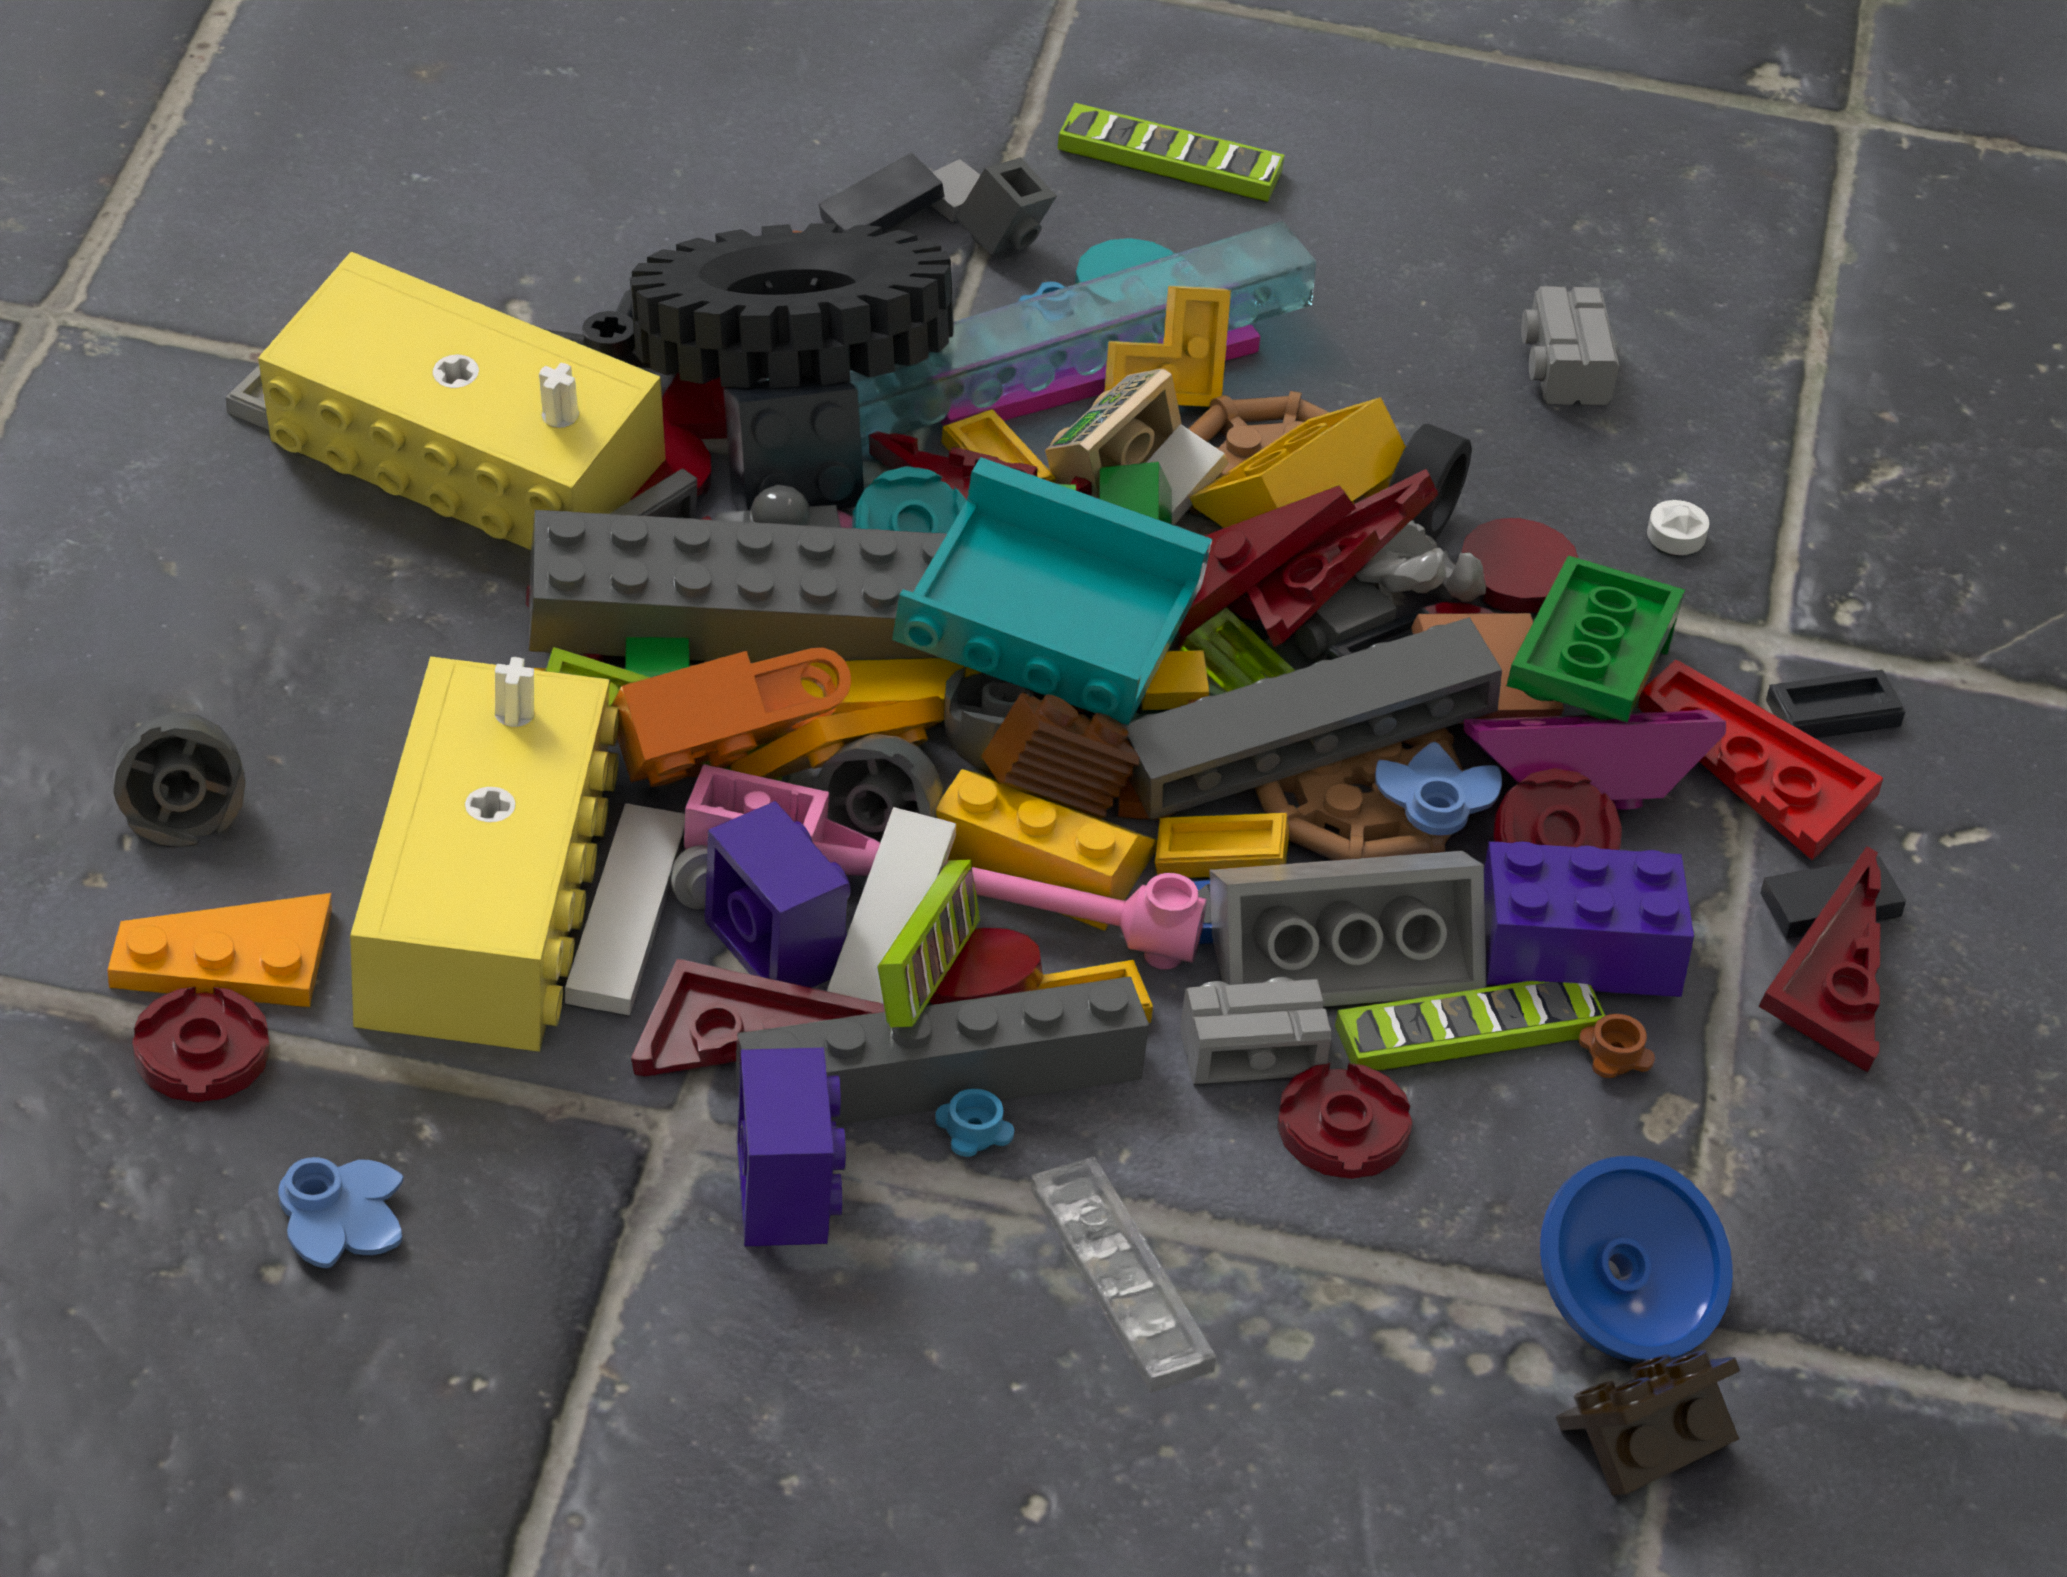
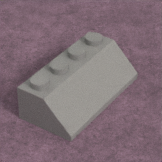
(1355, 925)

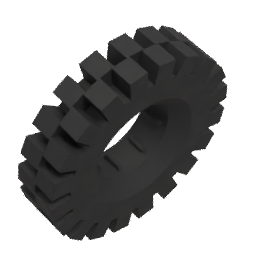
(792, 305)

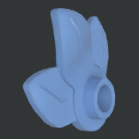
(1436, 791)
(339, 1209)

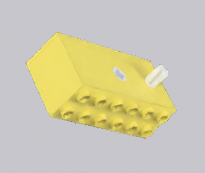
(458, 403)
(484, 855)

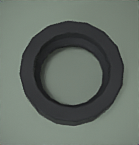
(1447, 462)

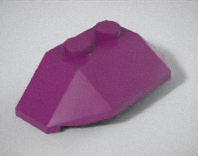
(1620, 757)

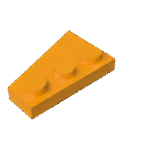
(822, 737)
(254, 949)

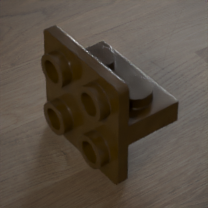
(1657, 1419)

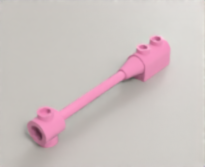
(1157, 919)

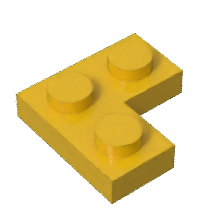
(1191, 346)

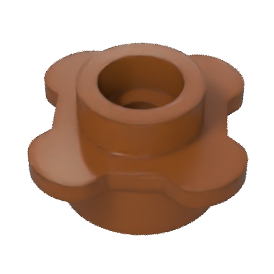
(1617, 1045)

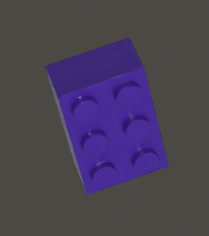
(1587, 918)

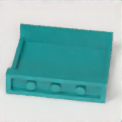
(1055, 591)

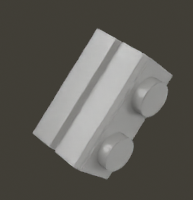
(1571, 345)
(1254, 1030)

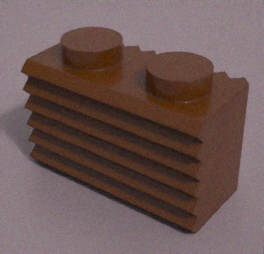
(1061, 754)

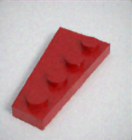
(1771, 765)

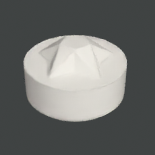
(1678, 527)

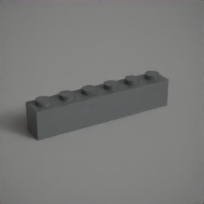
(1312, 717)
(993, 1043)

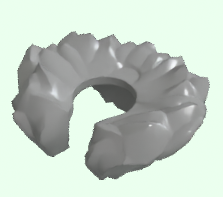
(1417, 564)

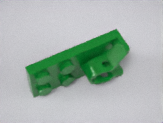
(1596, 639)

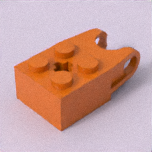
(721, 710)

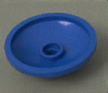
(1667, 1254)

